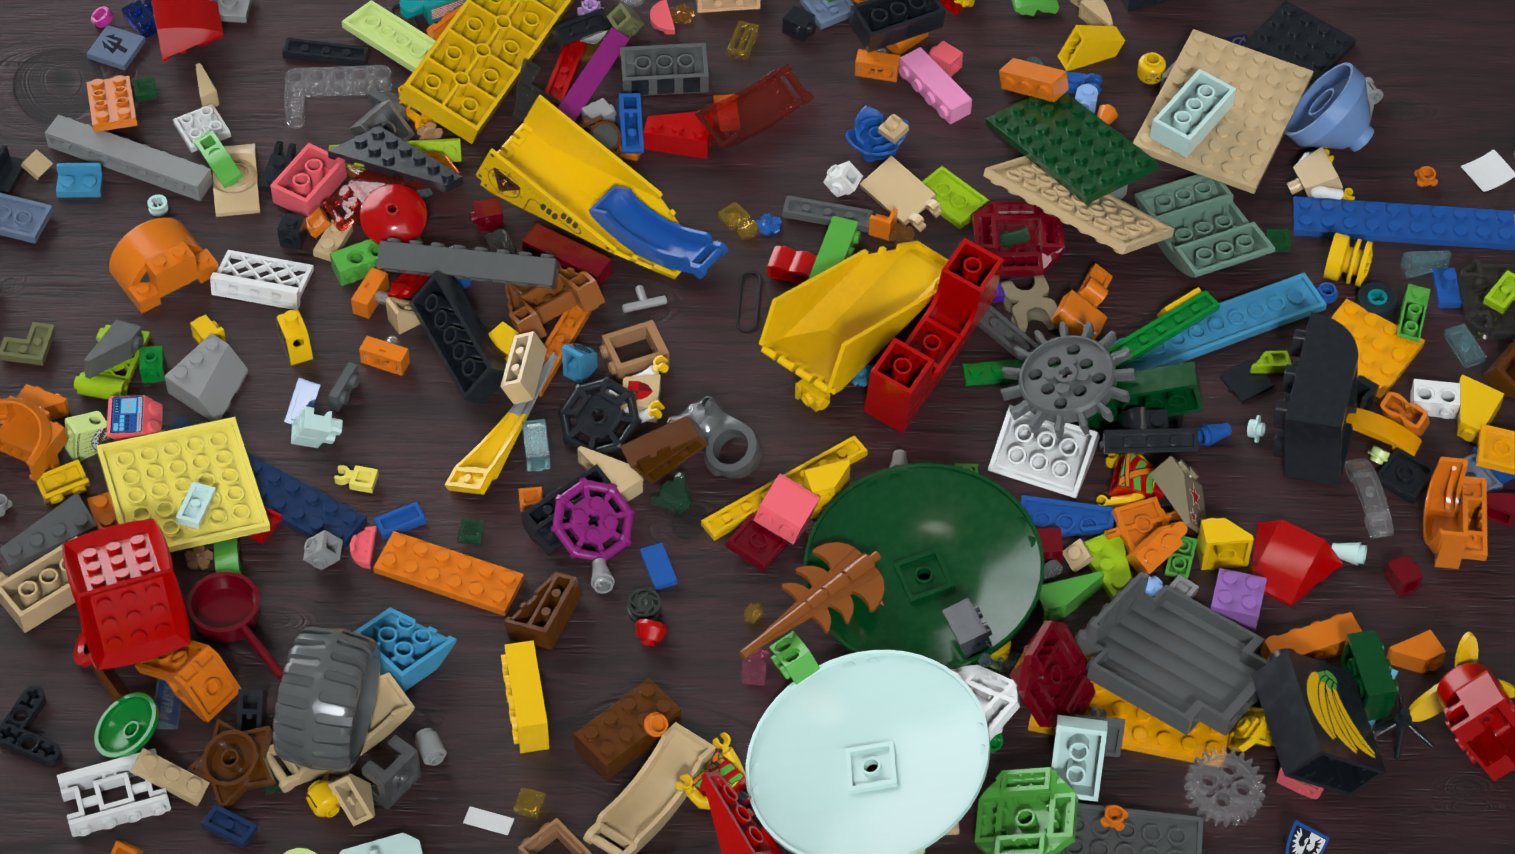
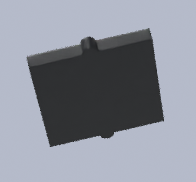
(1246, 384)

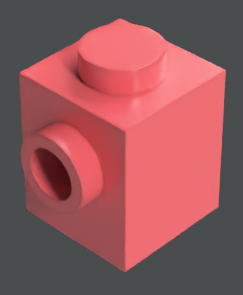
(947, 57)

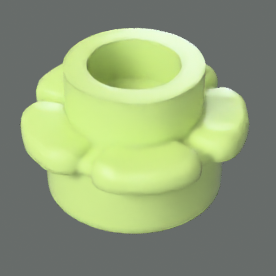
(1378, 455)

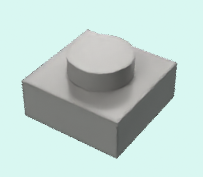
(1184, 586)

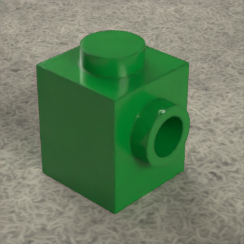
(152, 364)

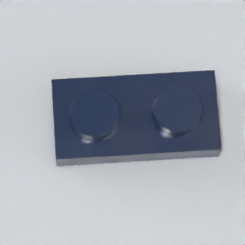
(229, 826)

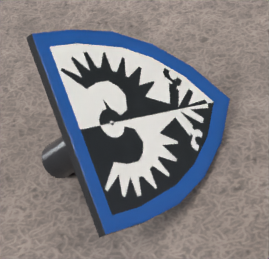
(1304, 840)

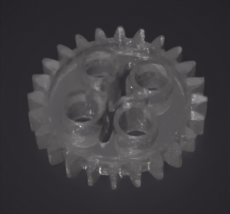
(1238, 805)

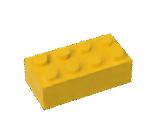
(525, 697)

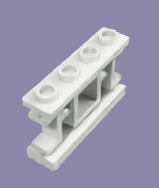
(102, 778)

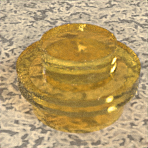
(753, 612)

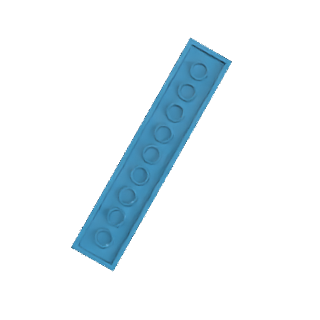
(1237, 321)

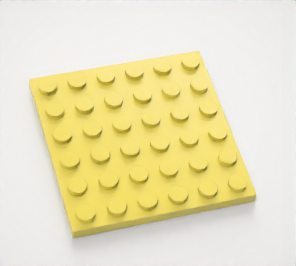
(155, 471)

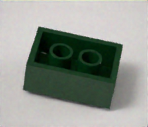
(1372, 673)

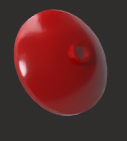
(404, 224)

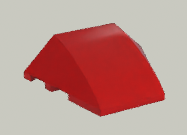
(186, 24)
(1291, 560)

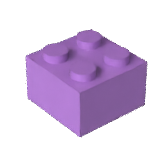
(1239, 597)

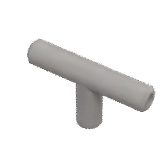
(643, 302)

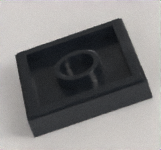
(1405, 475)

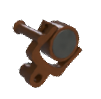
(604, 132)

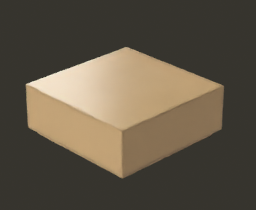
(37, 164)

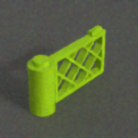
(107, 383)

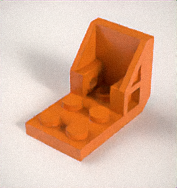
(195, 677)

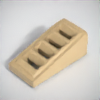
(207, 91)

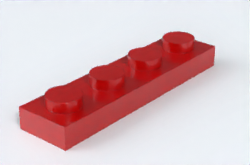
(566, 70)

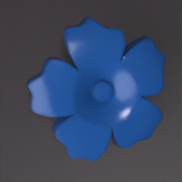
(768, 225)

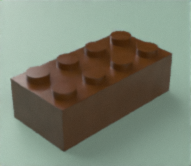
(619, 733)

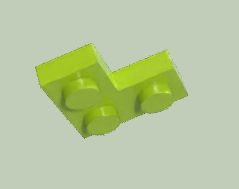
(1502, 293)

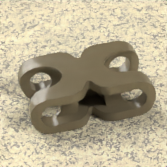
(1030, 304)

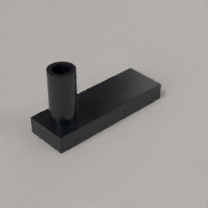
(578, 29)

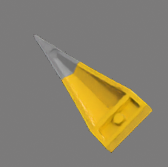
(486, 460)

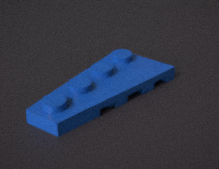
(1070, 516)

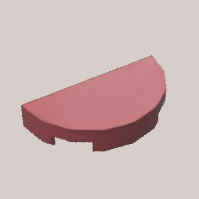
(661, 18)
(363, 547)

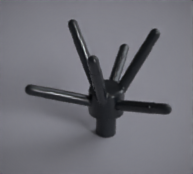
(1401, 722)

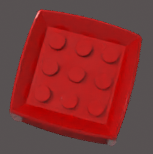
(125, 595)

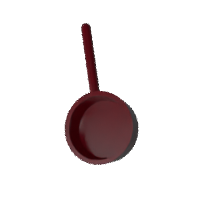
(227, 609)

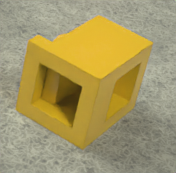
(203, 327)
(811, 395)

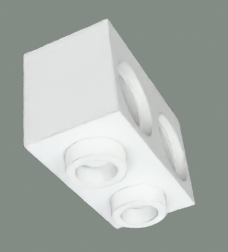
(1436, 397)

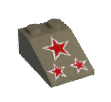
(1182, 490)

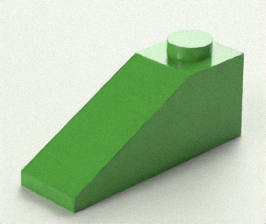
(1064, 596)

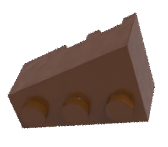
(664, 448)
(546, 612)

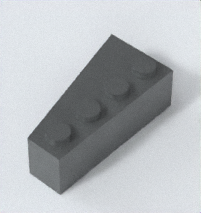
(47, 534)

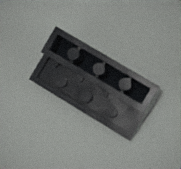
(540, 516)

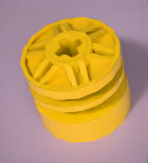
(1348, 259)

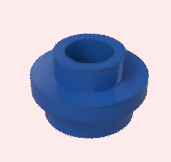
(1328, 292)

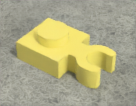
(360, 479)

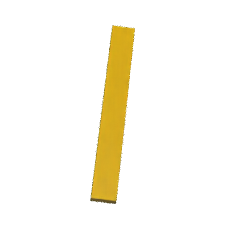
(737, 513)

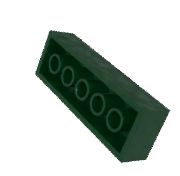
(1158, 388)

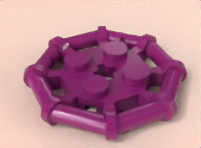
(598, 508)

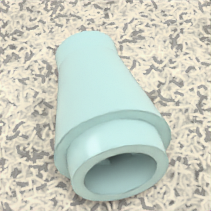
(1351, 552)

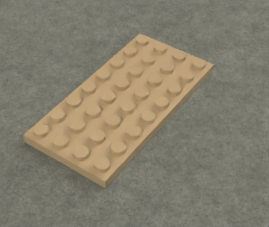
(1105, 219)

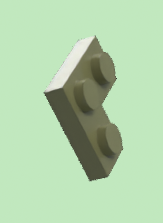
(29, 350)

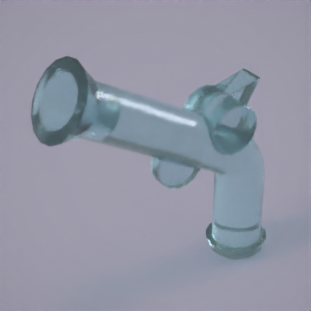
(999, 665)

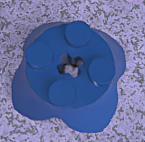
(868, 140)

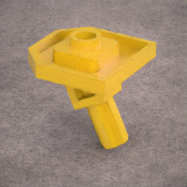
(1249, 731)

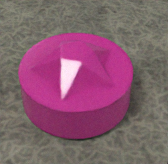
(102, 17)

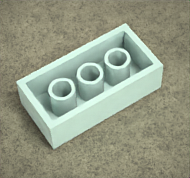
(1192, 113)

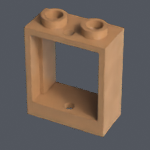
(627, 336)
(548, 834)

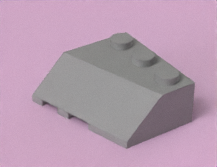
(207, 378)

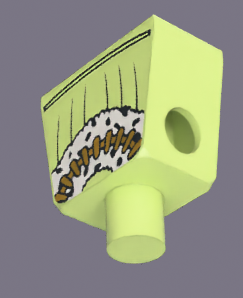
(84, 434)

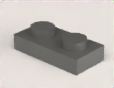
(341, 391)

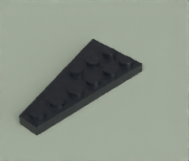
(391, 155)

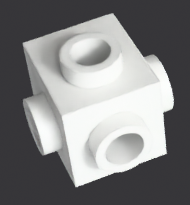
(842, 179)

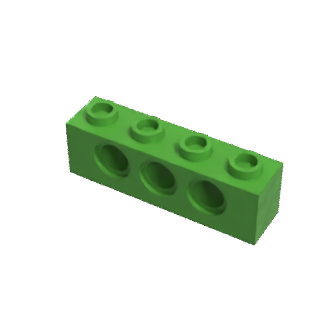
(355, 261)

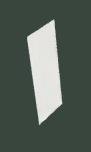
(488, 820)

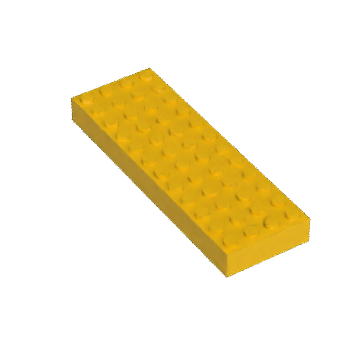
(479, 61)

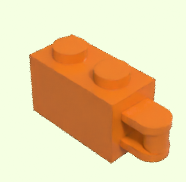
(1157, 547)

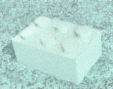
(1080, 754)

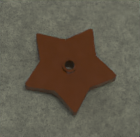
(235, 762)

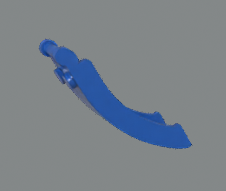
(655, 236)

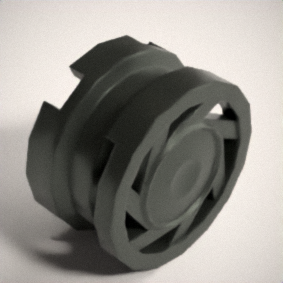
(643, 605)

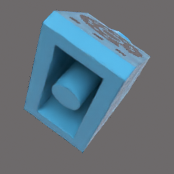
(578, 362)

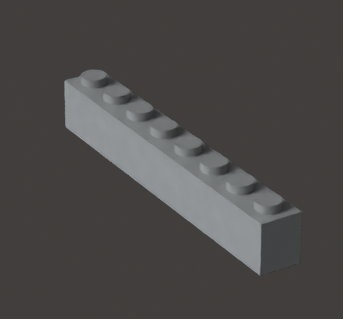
(129, 157)

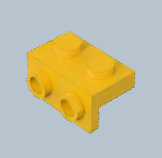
(62, 482)

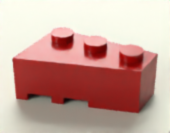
(677, 135)

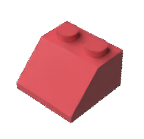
(787, 509)

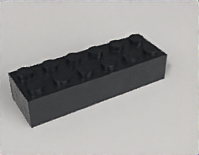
(459, 337)

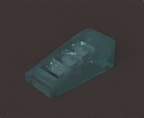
(1423, 262)

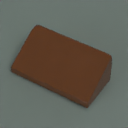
(111, 683)

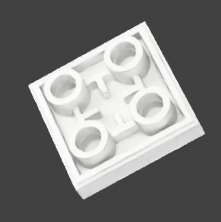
(200, 121)

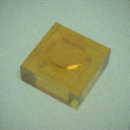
(529, 803)

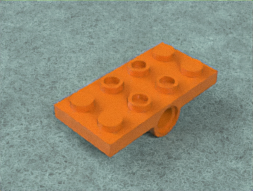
(111, 103)

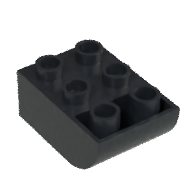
(1320, 399)

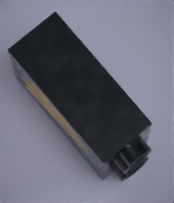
(1318, 722)

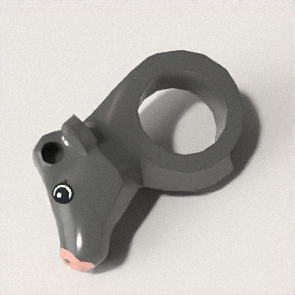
(718, 429)

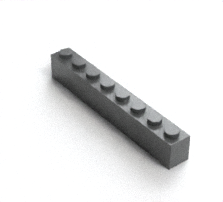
(468, 264)

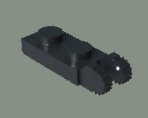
(276, 165)

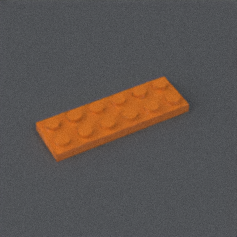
(449, 573)

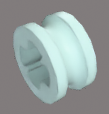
(155, 200)

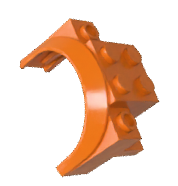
(30, 435)
(1451, 527)

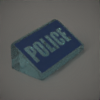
(168, 705)

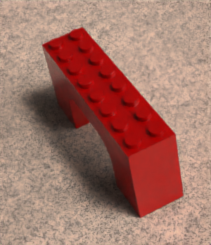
(913, 368)

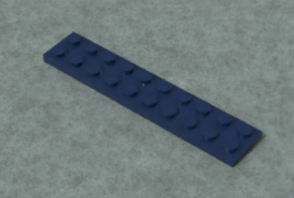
(298, 503)

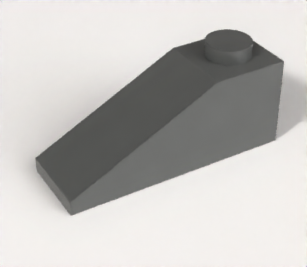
(114, 347)

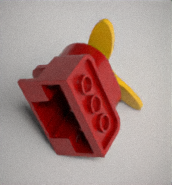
(1475, 710)

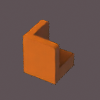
(881, 225)

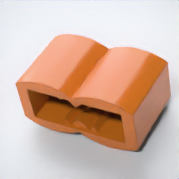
(1406, 414)

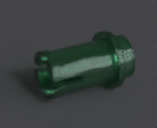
(1009, 239)

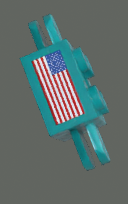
(431, 9)

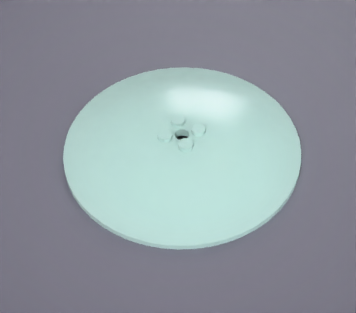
(858, 712)

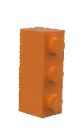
(1033, 79)

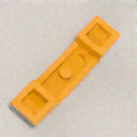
(1384, 430)

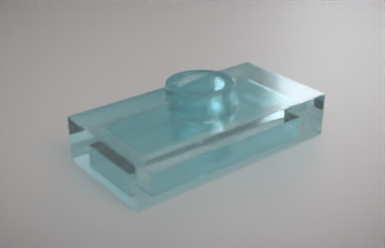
(1464, 345)

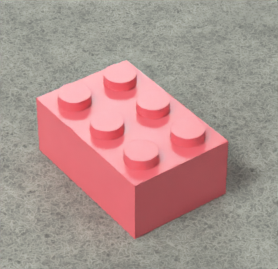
(308, 180)

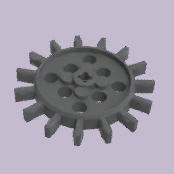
(1068, 379)

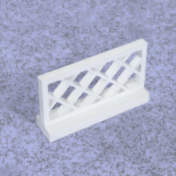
(261, 289)

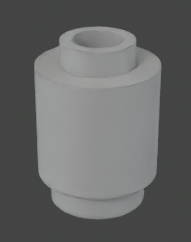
(430, 746)

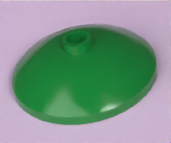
(126, 725)

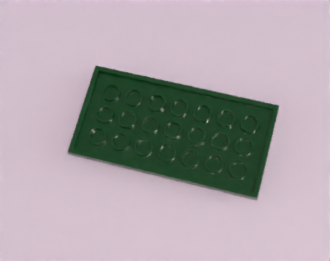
(1072, 146)

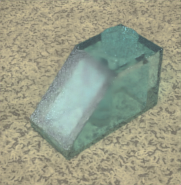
(536, 445)

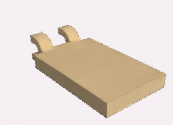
(898, 188)

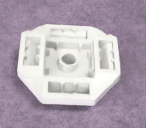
(995, 694)

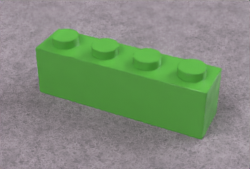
(837, 244)

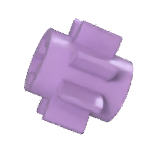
(588, 6)

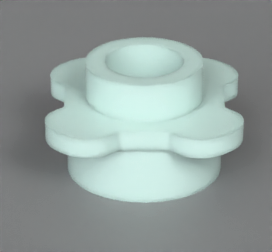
(1256, 428)

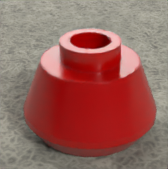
(650, 632)

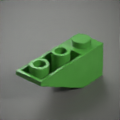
(1413, 312)

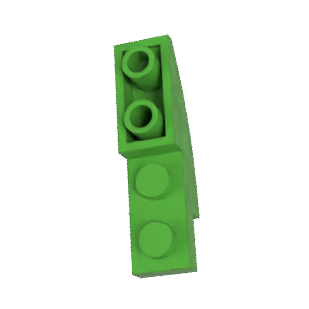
(218, 158)

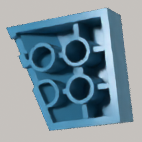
(406, 647)

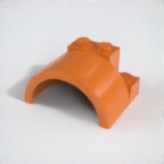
(166, 253)

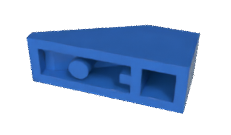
(630, 123)

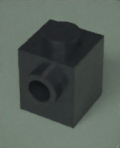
(799, 24)
(292, 230)

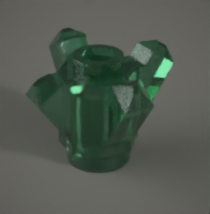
(674, 495)

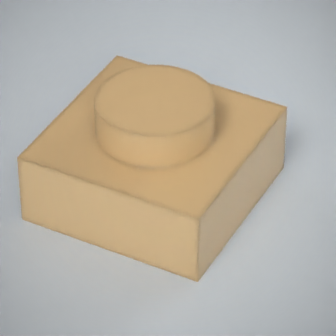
(1078, 555)

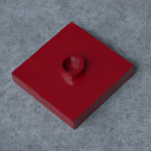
(756, 544)

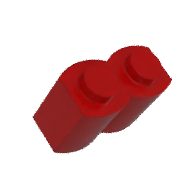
(790, 265)

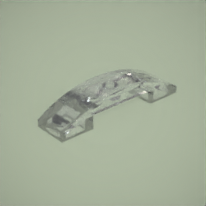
(1372, 497)

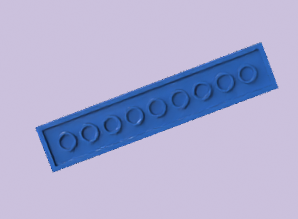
(1404, 223)

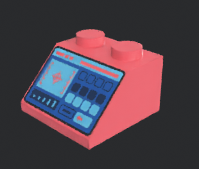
(133, 417)

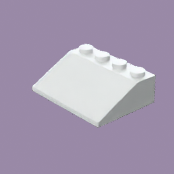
(1041, 457)

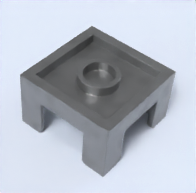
(397, 777)

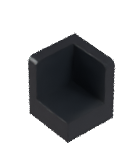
(1366, 392)

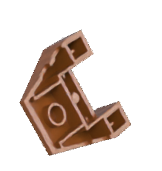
(535, 306)

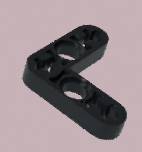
(20, 732)

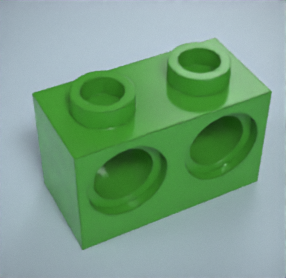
(793, 658)

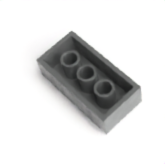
(665, 69)

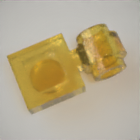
(736, 216)

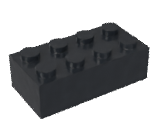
(892, 21)

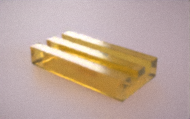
(739, 52)

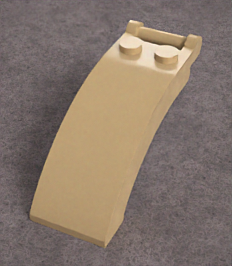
(389, 712)
(651, 795)

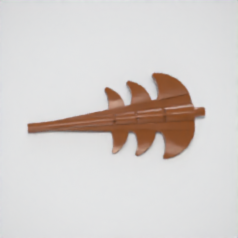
(848, 575)

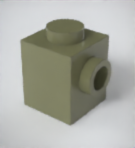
(625, 20)

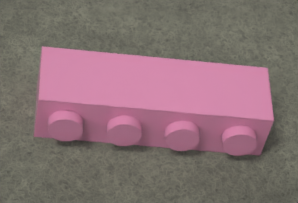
(935, 85)

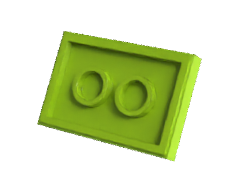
(955, 197)

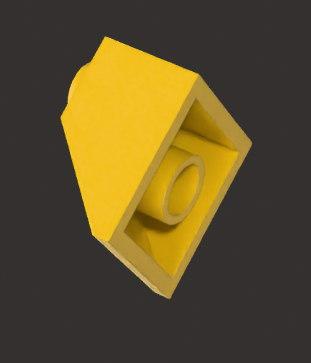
(827, 483)
(1223, 544)

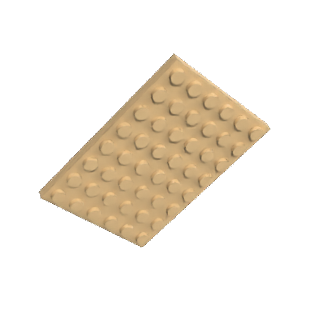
(1250, 132)

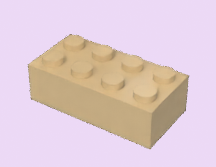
(37, 591)

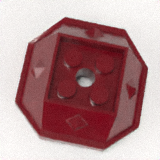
(1025, 258)
(1053, 675)

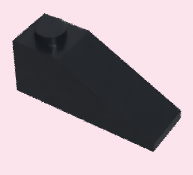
(251, 709)

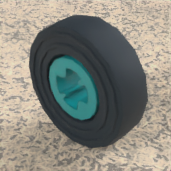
(1377, 290)

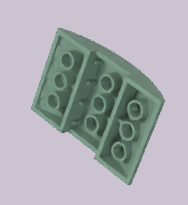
(1206, 223)

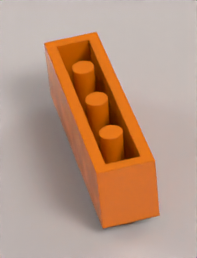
(1318, 640)

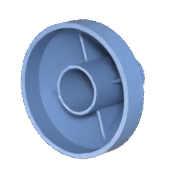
(1333, 112)

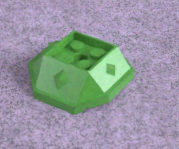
(1023, 797)

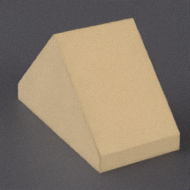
(401, 315)
(354, 797)

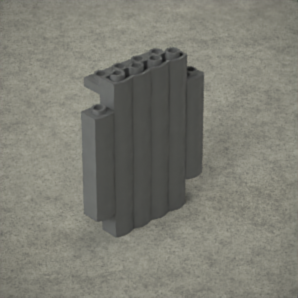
(1173, 657)

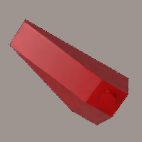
(733, 822)

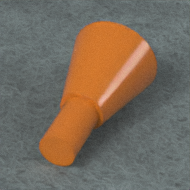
(1107, 113)

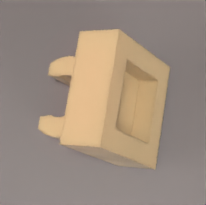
(893, 128)

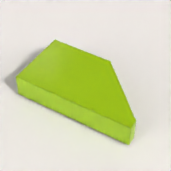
(1271, 362)

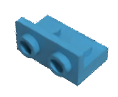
(79, 180)

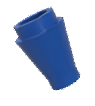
(1212, 433)

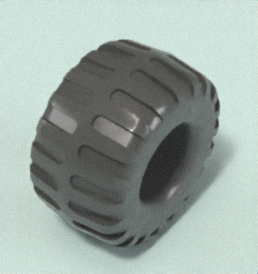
(326, 698)

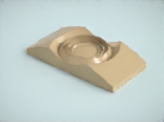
(244, 195)

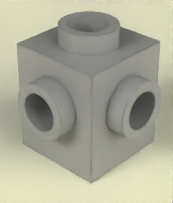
(322, 550)

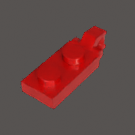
(407, 285)

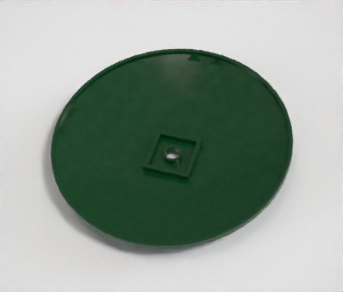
(942, 524)

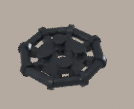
(594, 405)

